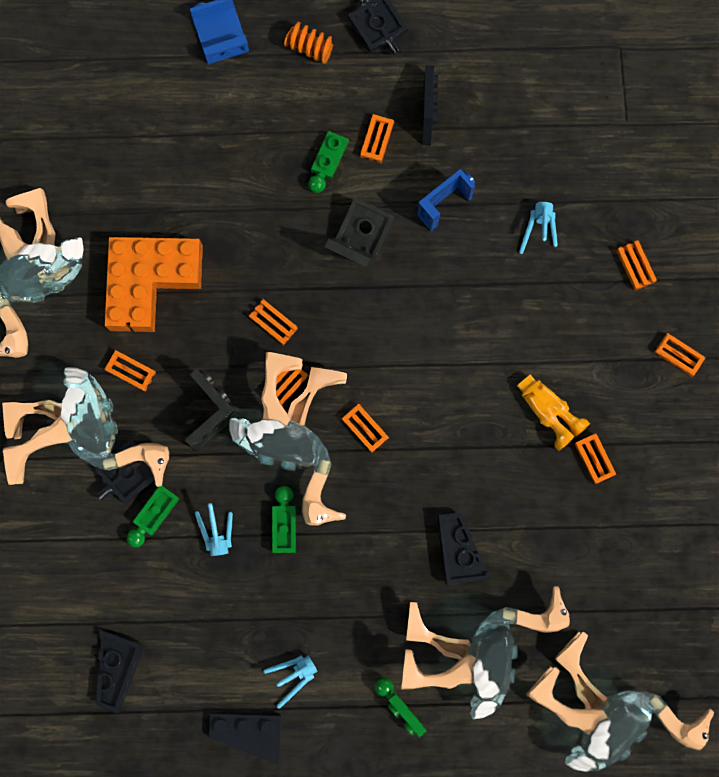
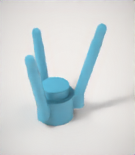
(543, 214)
(216, 544)
(304, 668)

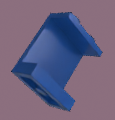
(219, 30)
(426, 209)

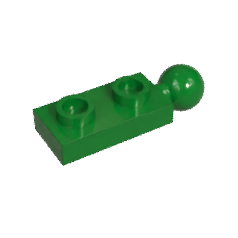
(327, 161)
(152, 516)
(284, 522)
(384, 688)

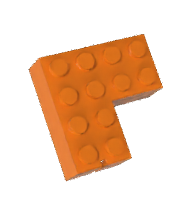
(140, 268)

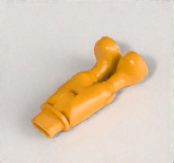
(547, 407)

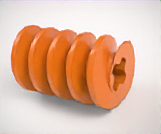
(309, 42)

